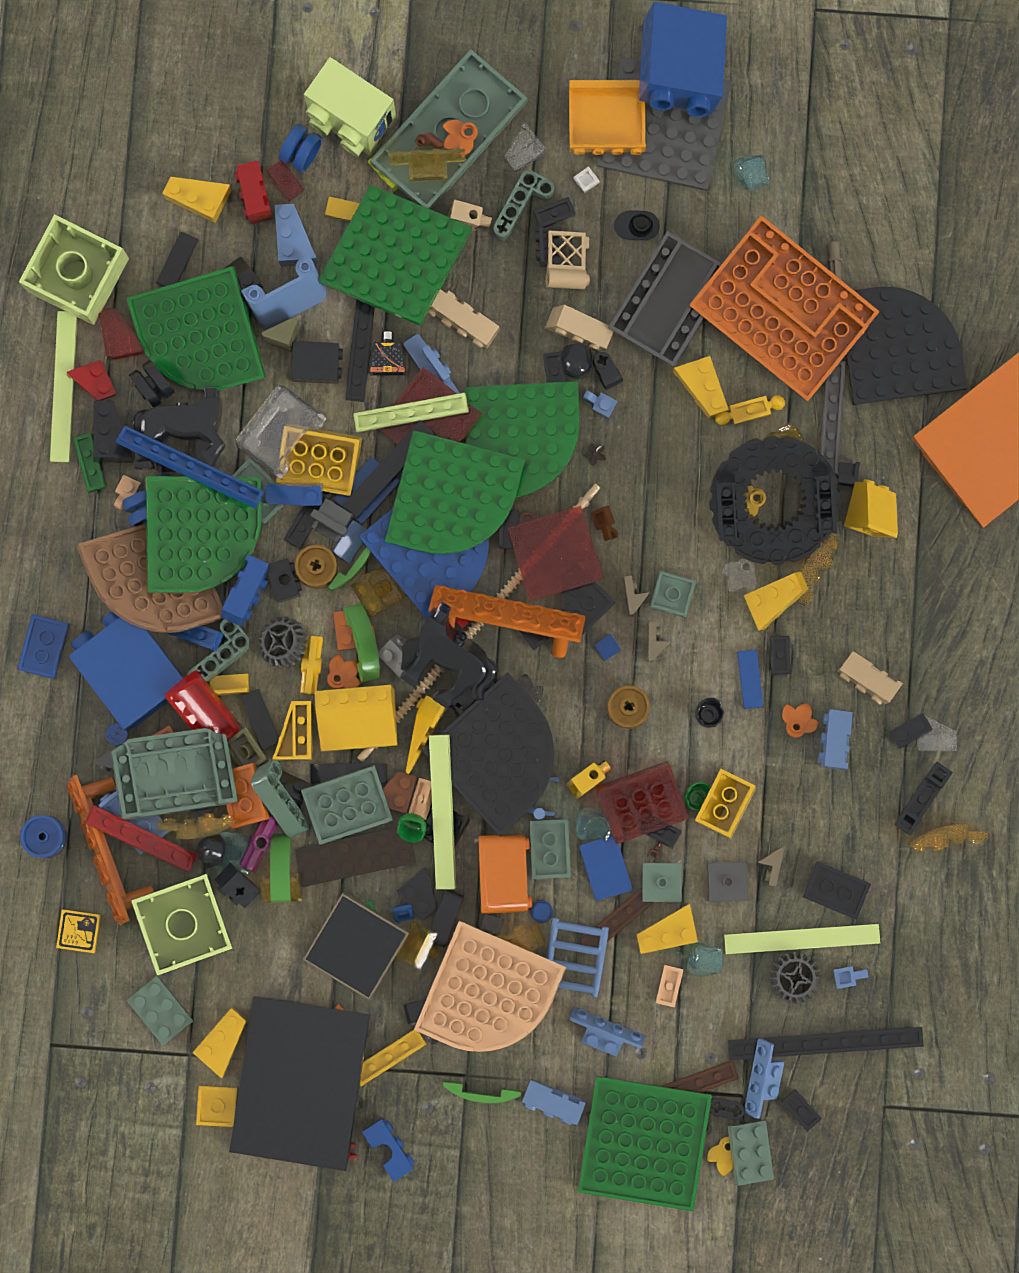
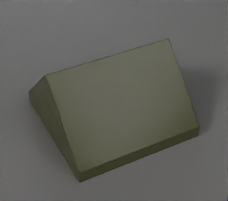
(283, 334)
(245, 749)

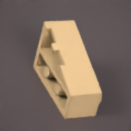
(579, 327)
(869, 678)

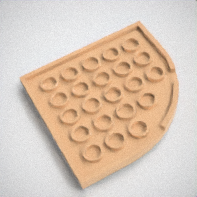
(487, 992)

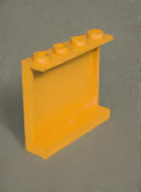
(606, 117)

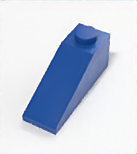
(294, 494)

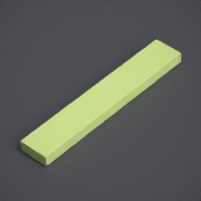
(411, 412)

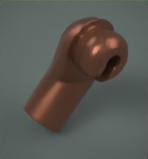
(428, 139)

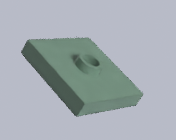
(672, 594)
(661, 882)

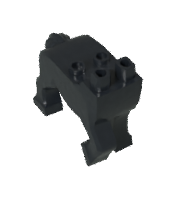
(183, 422)
(452, 652)

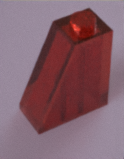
(118, 337)

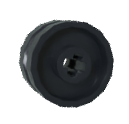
(150, 384)

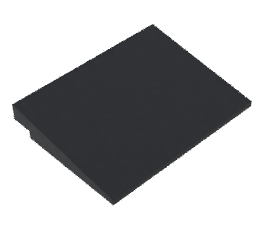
(299, 1083)

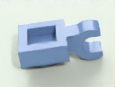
(602, 405)
(846, 976)

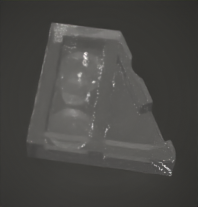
(524, 149)
(940, 739)

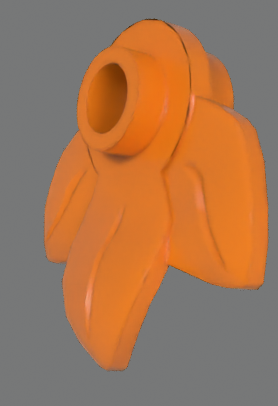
(457, 136)
(345, 671)
(801, 717)

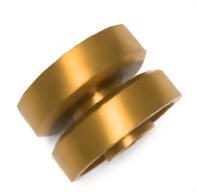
(308, 559)
(625, 718)

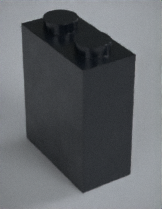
(316, 362)

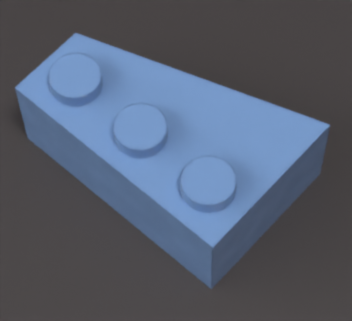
(291, 236)
(835, 739)
(553, 1102)

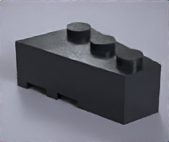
(105, 432)

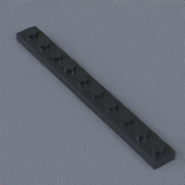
(830, 1042)

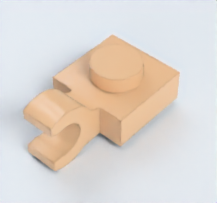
(125, 488)

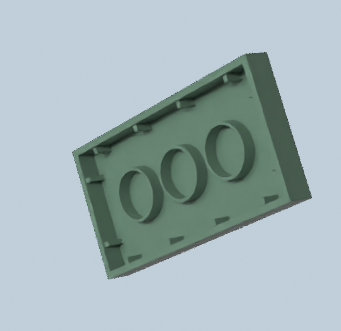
(467, 94)

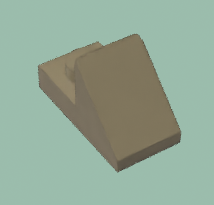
(633, 600)
(655, 647)
(774, 860)

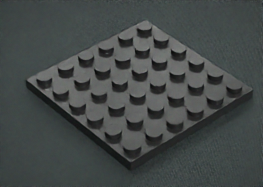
(677, 144)

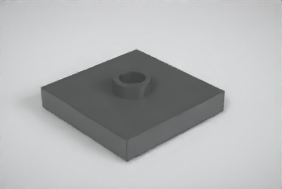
(727, 881)

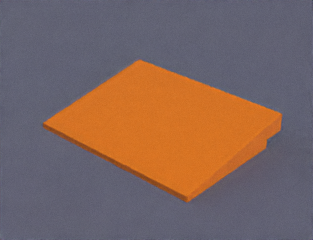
(784, 308)
(978, 444)

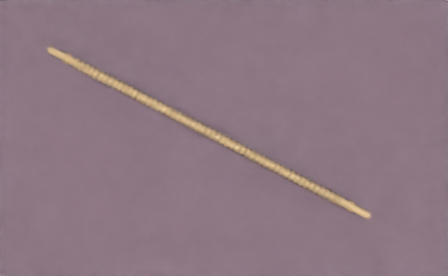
(583, 502)

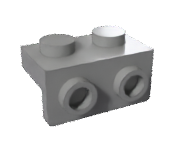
(392, 654)

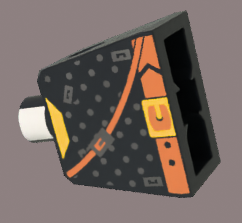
(387, 357)

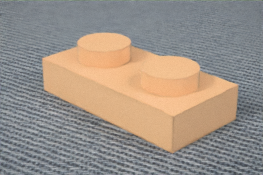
(422, 799)
(669, 986)

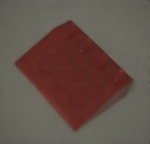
(641, 802)

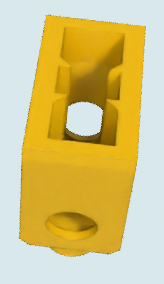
(583, 782)

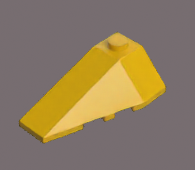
(426, 721)

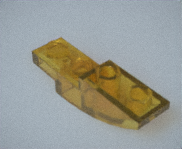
(818, 561)
(206, 826)
(939, 837)

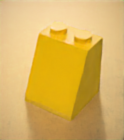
(872, 510)

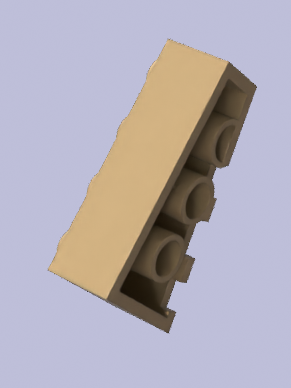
(462, 318)

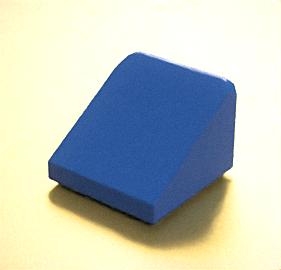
(607, 647)

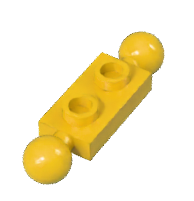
(750, 410)

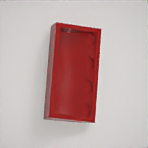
(201, 706)

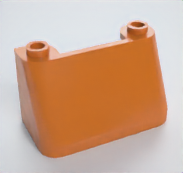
(503, 873)

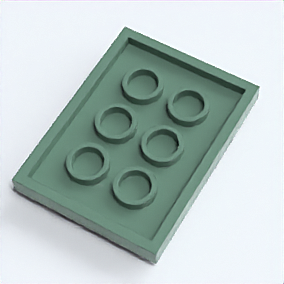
(347, 804)

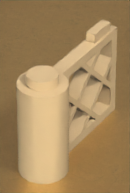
(567, 275)

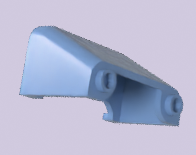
(288, 299)

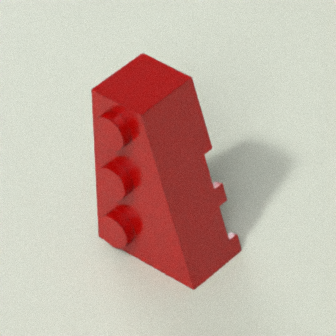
(253, 192)

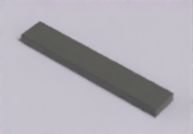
(832, 416)

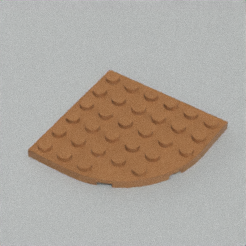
(119, 577)

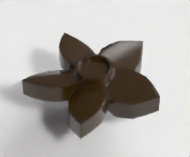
(595, 454)

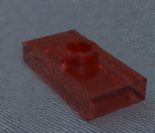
(285, 180)

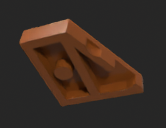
(399, 791)

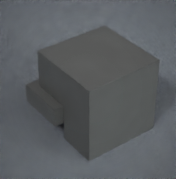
(331, 521)

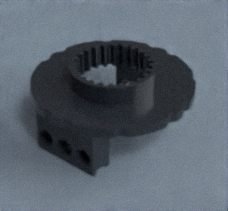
(786, 542)

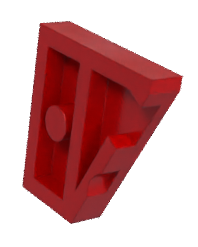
(93, 380)

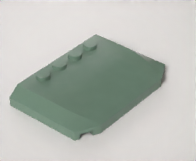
(173, 773)

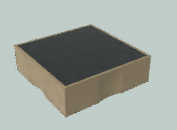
(356, 945)

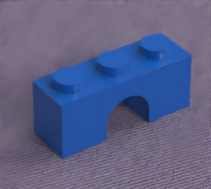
(381, 1133)

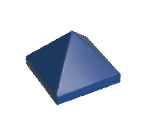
(403, 912)

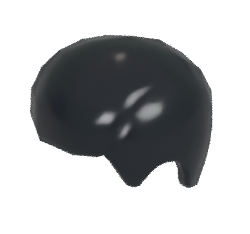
(709, 712)

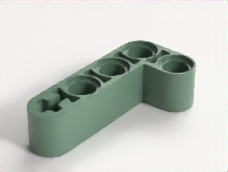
(519, 206)
(230, 645)
(277, 799)

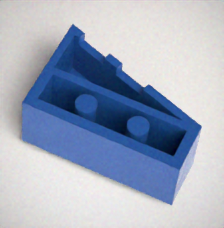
(246, 591)

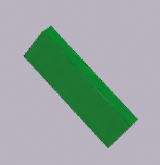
(91, 470)

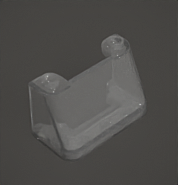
(277, 429)

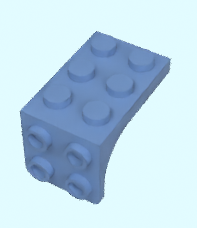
(111, 804)

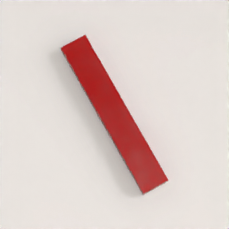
(140, 839)

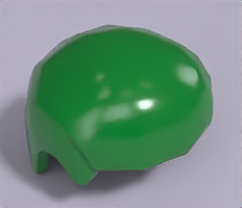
(696, 795)
(411, 827)

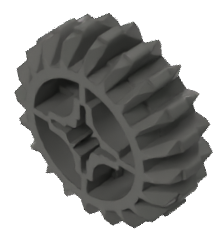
(292, 638)
(792, 986)

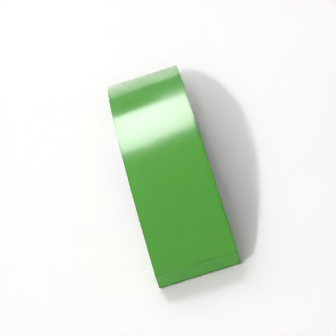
(341, 580)
(364, 641)
(280, 868)
(506, 1094)

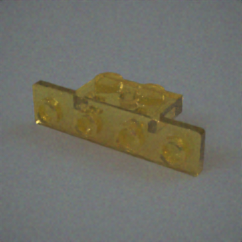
(427, 164)

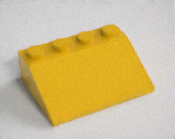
(324, 459)
(356, 718)

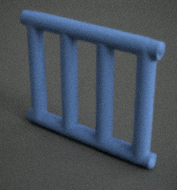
(600, 952)

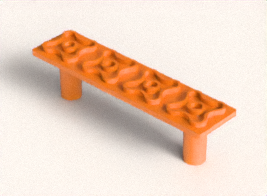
(513, 615)
(103, 861)

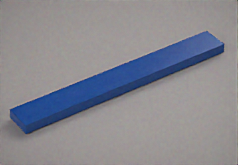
(189, 467)

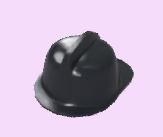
(636, 225)
(211, 850)

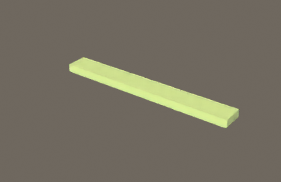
(63, 388)
(442, 811)
(801, 939)

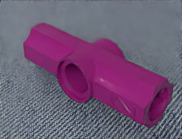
(254, 854)

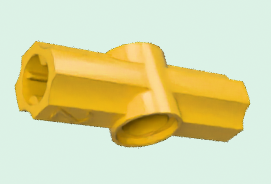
(311, 665)

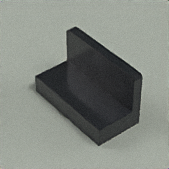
(504, 538)

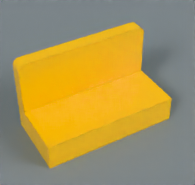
(230, 684)

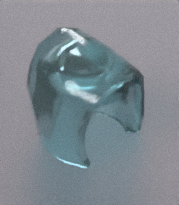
(751, 172)
(592, 824)
(704, 960)

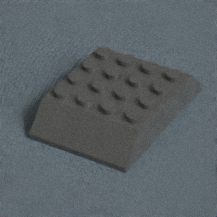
(658, 308)

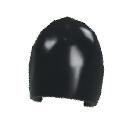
(576, 360)

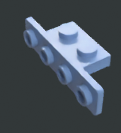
(428, 358)
(605, 1034)
(764, 1078)

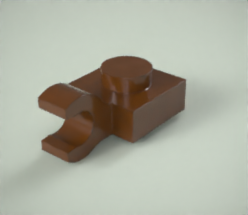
(603, 520)

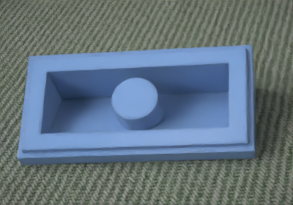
(351, 543)

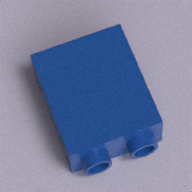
(682, 59)
(126, 670)

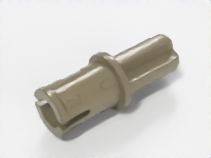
(834, 258)

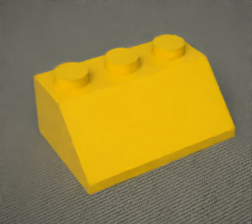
(725, 803)

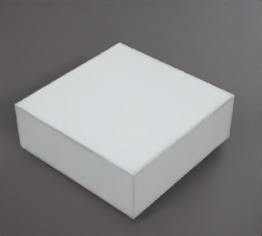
(586, 179)

